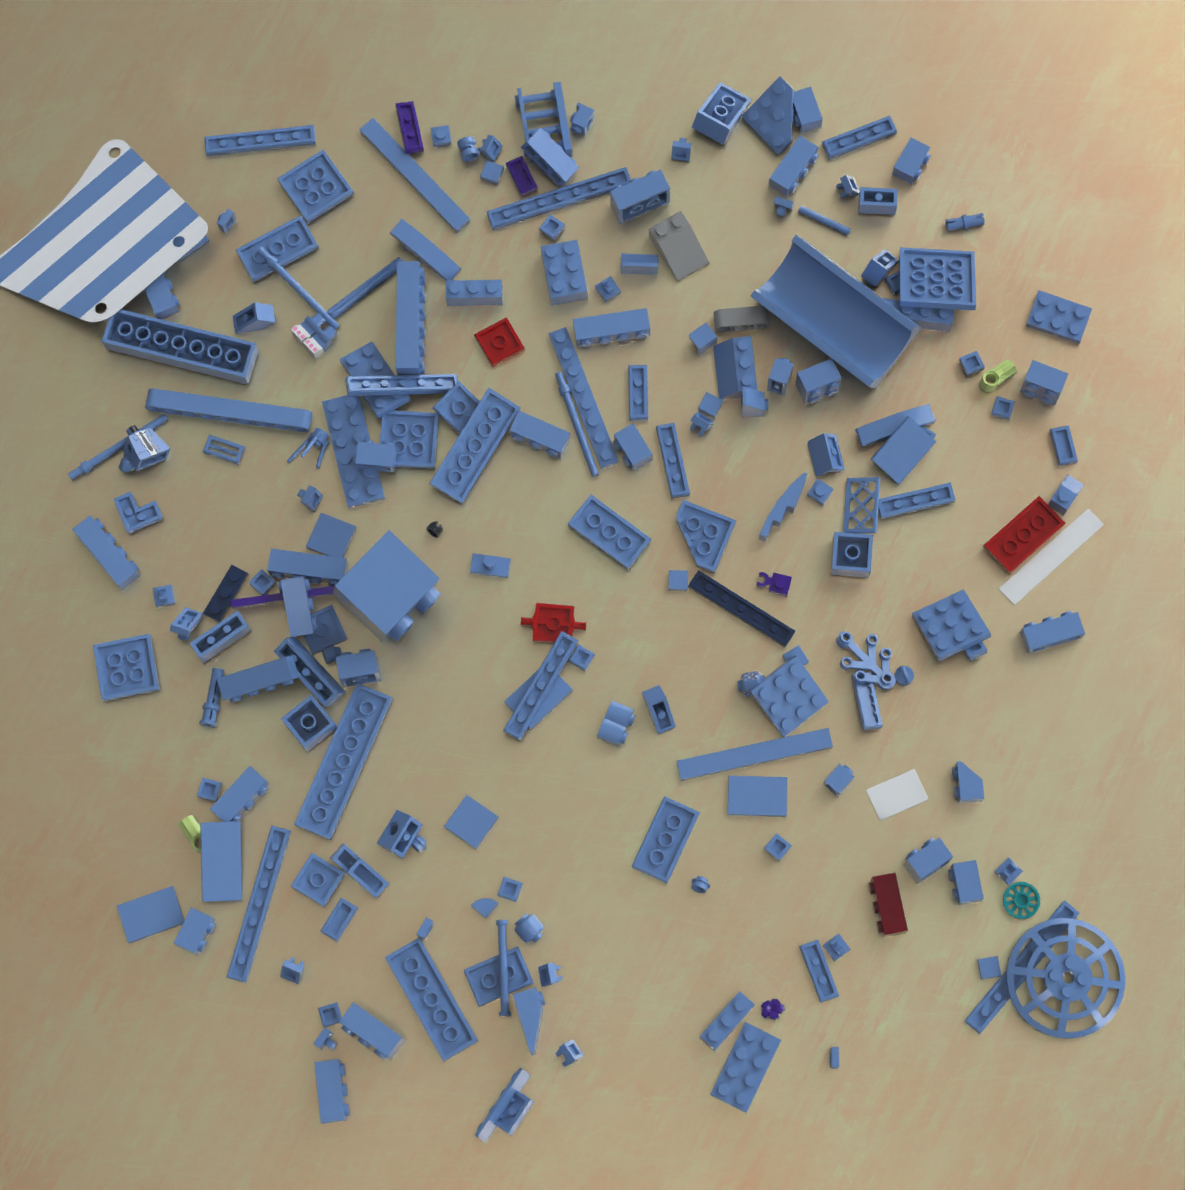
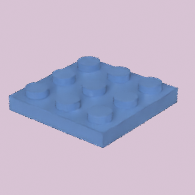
(315, 186)
(414, 437)
(951, 625)
(126, 667)
(789, 696)

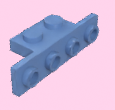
(508, 1109)

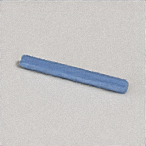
(364, 289)

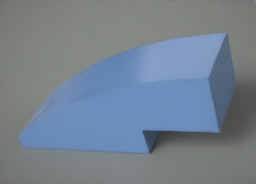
(359, 870)

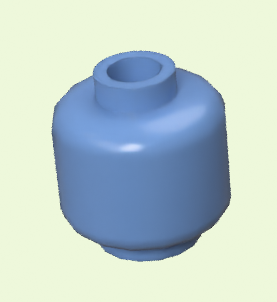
(529, 928)

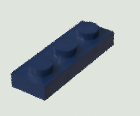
(225, 593)

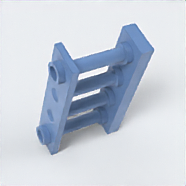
(558, 111)

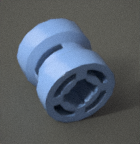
(468, 149)

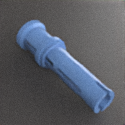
(211, 707)

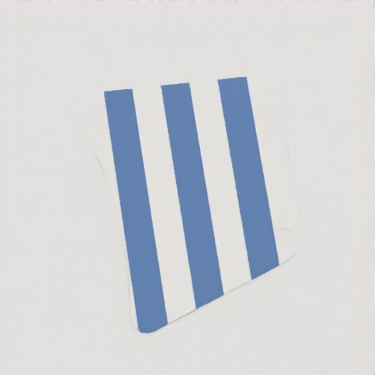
(103, 239)

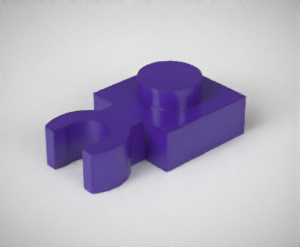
(778, 584)

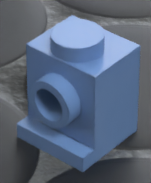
(582, 119)

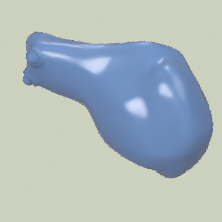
(126, 464)

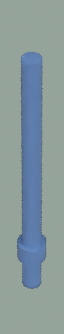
(273, 263)
(565, 391)
(86, 466)

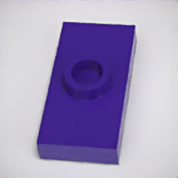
(521, 176)

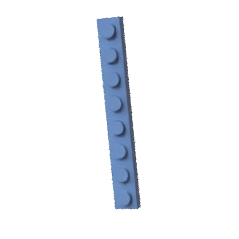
(583, 398)

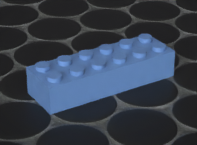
(410, 318)

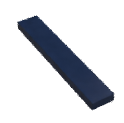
(741, 609)

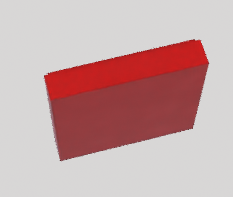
(499, 342)

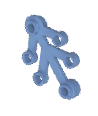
(867, 662)

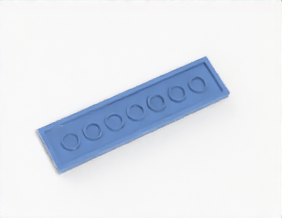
(343, 761)

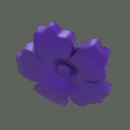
(772, 1009)

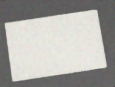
(897, 794)

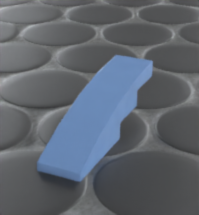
(425, 250)
(884, 428)
(786, 503)

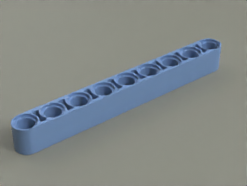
(228, 410)

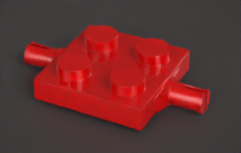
(551, 620)

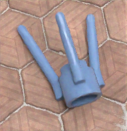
(317, 438)

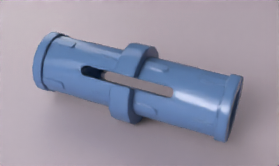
(965, 222)

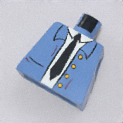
(145, 447)

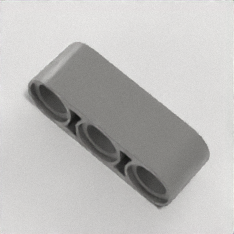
(741, 319)

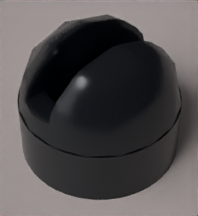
(434, 529)

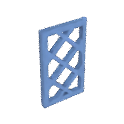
(874, 513)

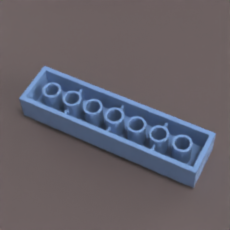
(180, 346)

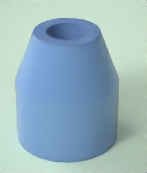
(330, 654)

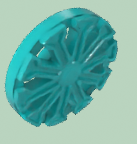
(1021, 900)

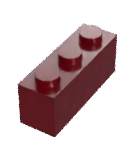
(888, 905)

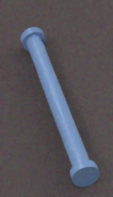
(503, 968)

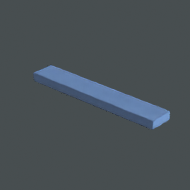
(260, 140)
(400, 384)
(540, 685)

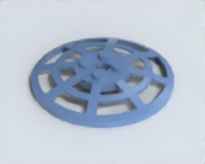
(1054, 982)

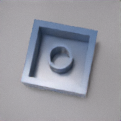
(818, 381)
(1043, 383)
(851, 554)
(358, 668)
(309, 723)
(927, 860)

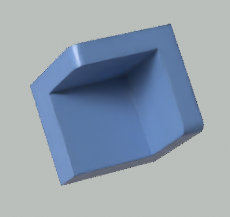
(703, 338)

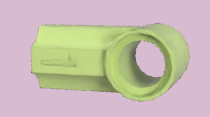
(997, 375)
(191, 830)

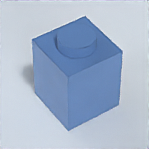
(839, 779)

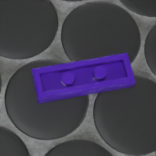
(409, 127)

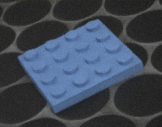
(937, 278)

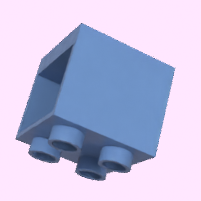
(387, 588)

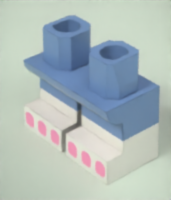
(312, 337)

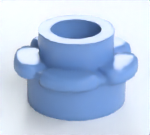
(419, 843)
(700, 884)

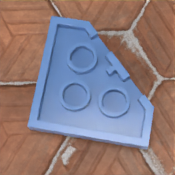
(773, 115)
(704, 533)

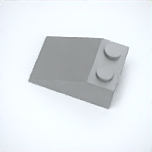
(678, 246)

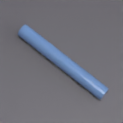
(824, 220)

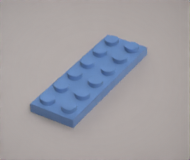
(346, 429)
(474, 445)
(431, 999)

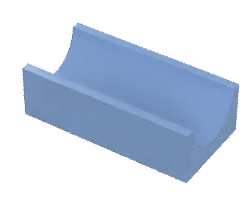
(837, 313)

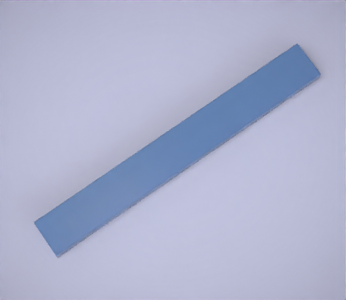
(414, 175)
(557, 198)
(754, 754)
(258, 904)
(998, 994)

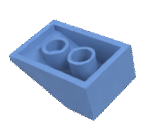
(721, 113)
(530, 1011)

